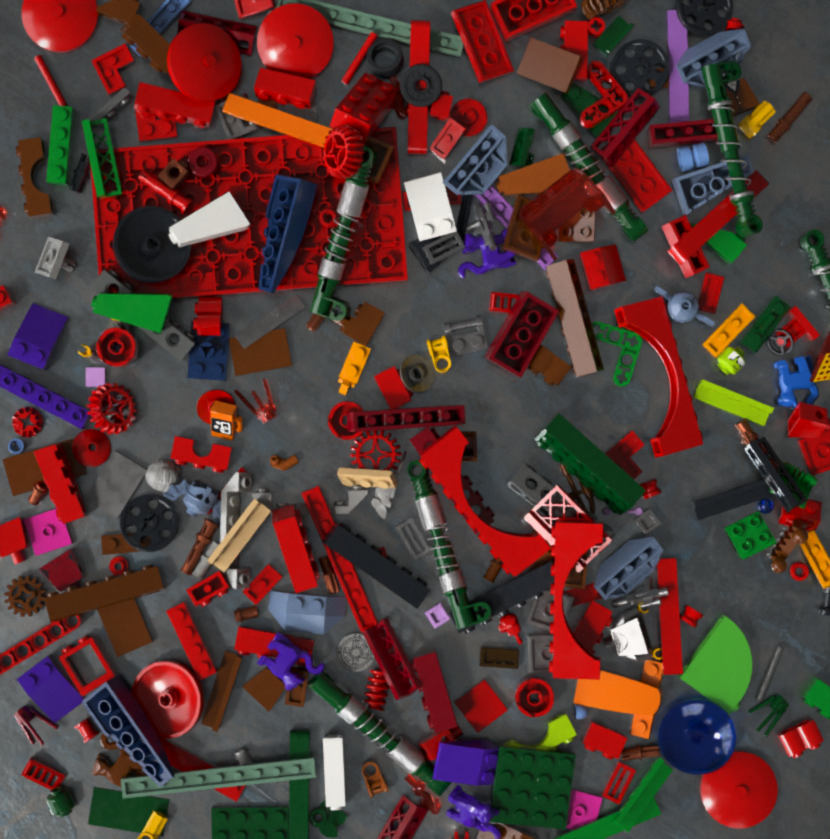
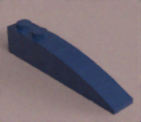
(287, 219)
(126, 723)

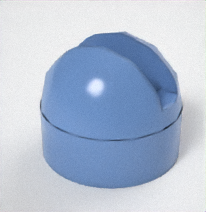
(19, 443)
(580, 711)

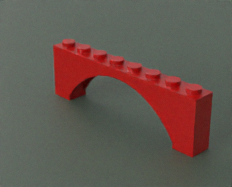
(652, 323)
(514, 549)
(570, 657)

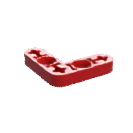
(608, 100)

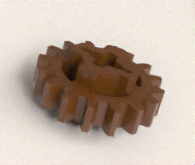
(24, 589)

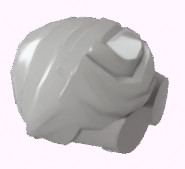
(162, 474)

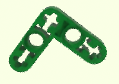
(626, 349)

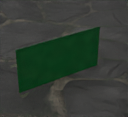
(127, 814)

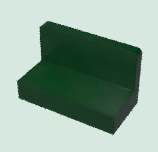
(613, 36)

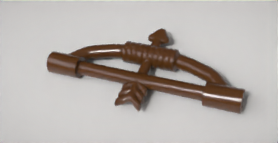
(576, 494)

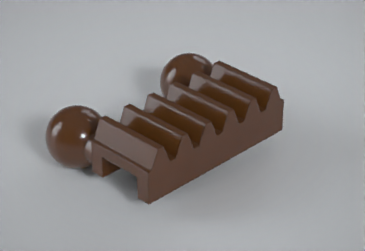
(795, 535)

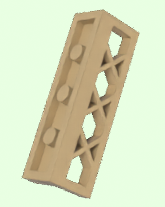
(239, 535)

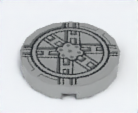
(354, 652)

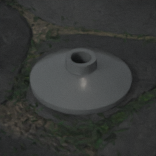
(422, 370)

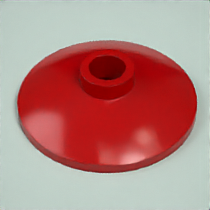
(207, 399)
(84, 455)

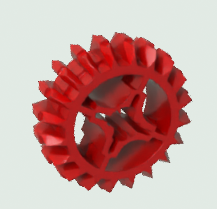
(343, 151)
(120, 419)
(375, 437)

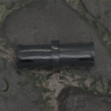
(80, 173)

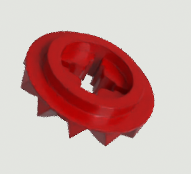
(35, 418)

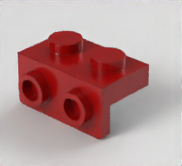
(810, 514)

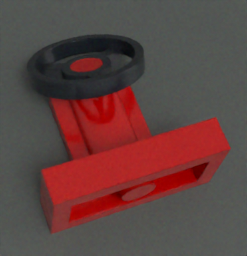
(792, 332)

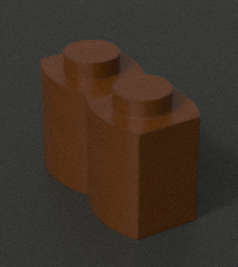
(549, 366)

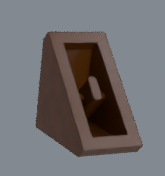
(470, 450)

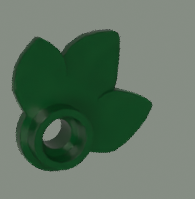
(330, 820)

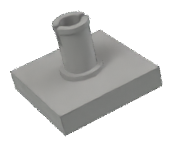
(54, 258)

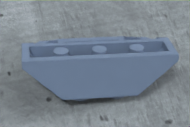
(718, 48)
(480, 165)
(627, 567)
(306, 611)

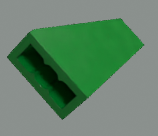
(137, 309)

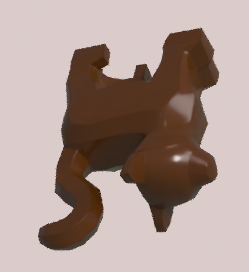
(120, 768)

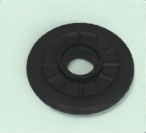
(424, 73)

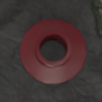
(202, 152)

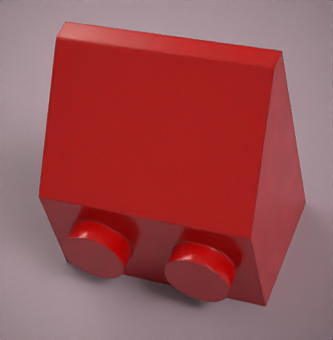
(602, 267)

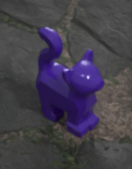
(491, 259)
(287, 657)
(472, 812)

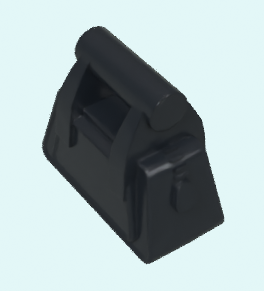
(416, 247)

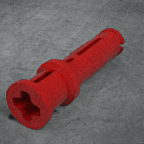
(173, 196)

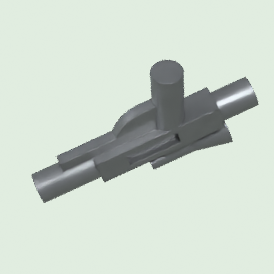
(483, 224)
(642, 595)

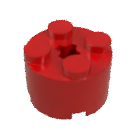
(108, 341)
(336, 419)
(535, 707)

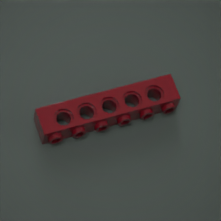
(405, 418)
(419, 442)

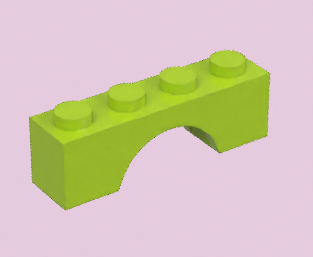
(559, 731)

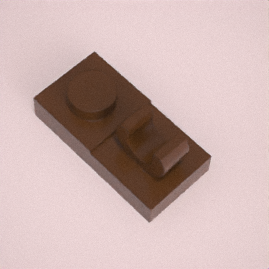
(297, 696)

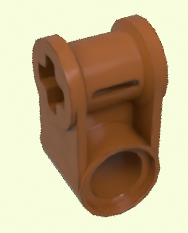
(374, 781)

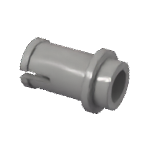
(242, 756)

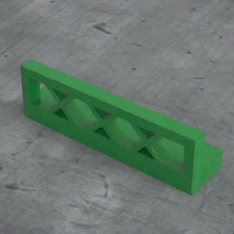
(96, 165)
(642, 795)

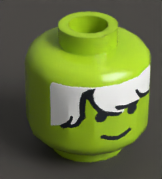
(731, 360)

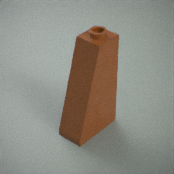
(533, 178)

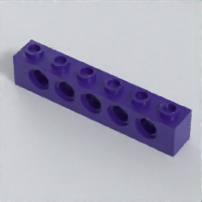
(44, 398)

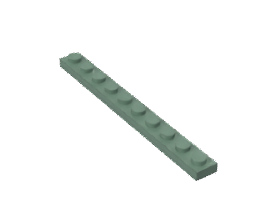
(383, 27)
(221, 777)

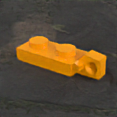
(353, 367)

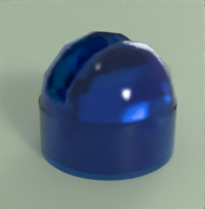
(761, 506)

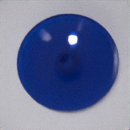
(697, 736)

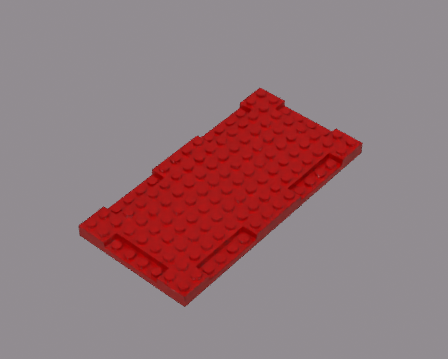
(248, 172)

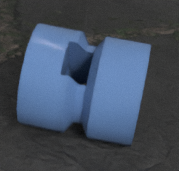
(693, 156)

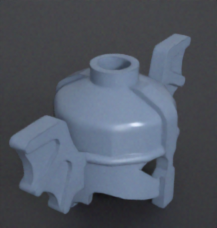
(675, 308)
(198, 498)

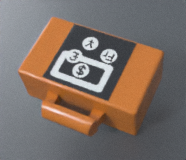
(225, 420)

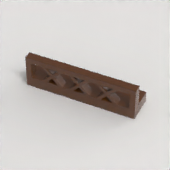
(222, 690)

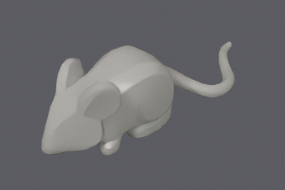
(383, 496)

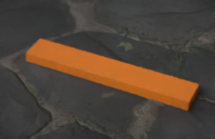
(276, 120)

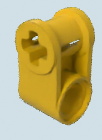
(439, 352)

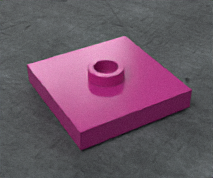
(47, 532)
(582, 808)

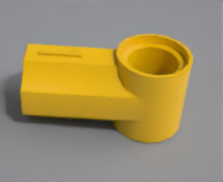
(753, 123)
(154, 825)

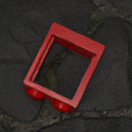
(111, 672)

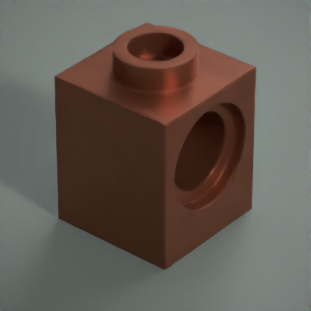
(165, 175)

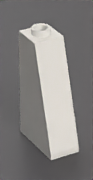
(211, 221)
(334, 771)

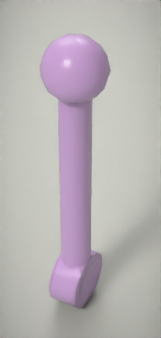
(638, 511)

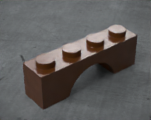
(31, 154)

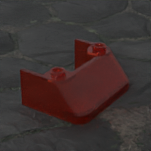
(559, 204)

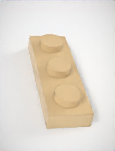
(367, 478)

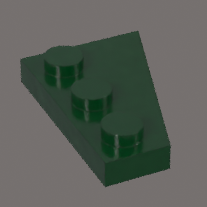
(578, 100)

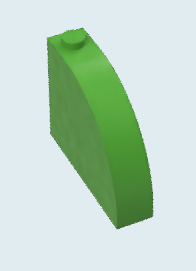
(721, 665)

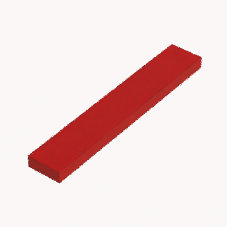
(670, 617)

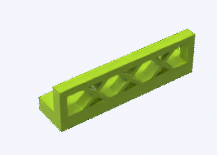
(732, 402)

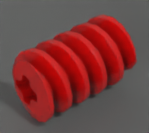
(377, 692)

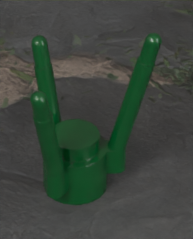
(778, 707)

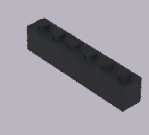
(375, 565)
(513, 593)

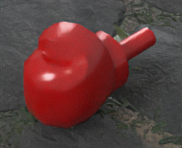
(510, 624)

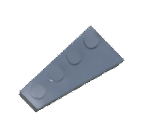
(705, 184)

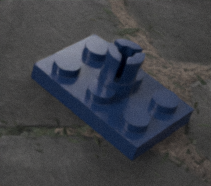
(209, 355)

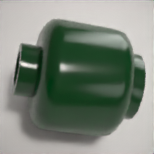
(60, 801)

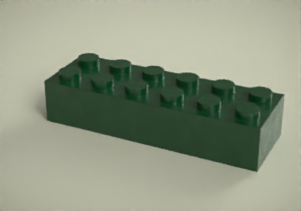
(589, 465)

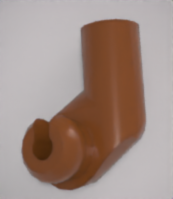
(283, 464)

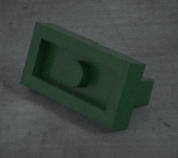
(520, 154)

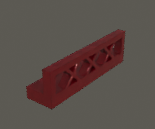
(235, 29)
(630, 130)
(390, 660)
(407, 822)

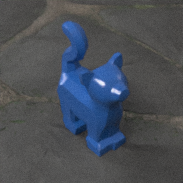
(796, 380)

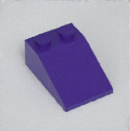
(38, 336)
(51, 688)
(466, 762)

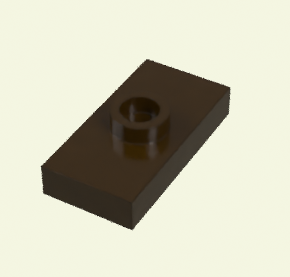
(499, 657)

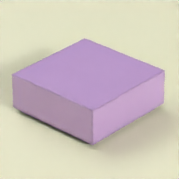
(95, 376)
(437, 615)

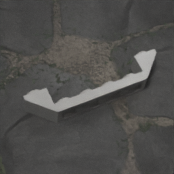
(355, 497)
(230, 504)

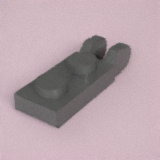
(108, 109)

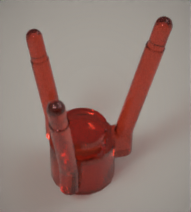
(265, 412)

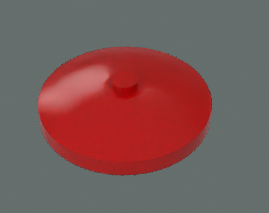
(60, 24)
(295, 40)
(204, 62)
(169, 698)
(740, 791)

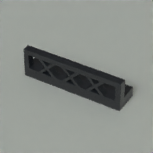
(772, 476)
(731, 499)

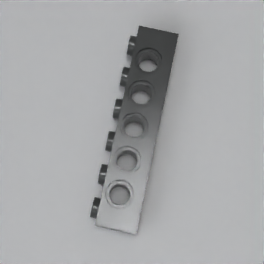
(178, 350)
(519, 485)

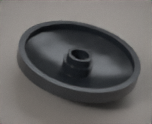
(144, 245)

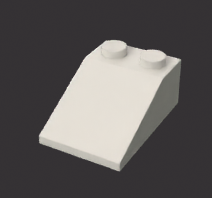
(430, 206)

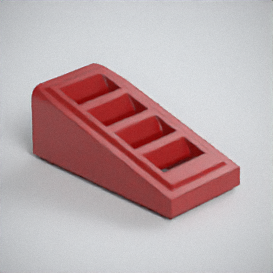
(493, 298)
(40, 780)

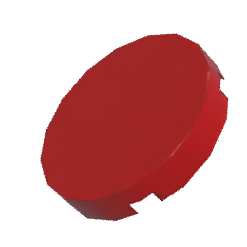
(471, 115)

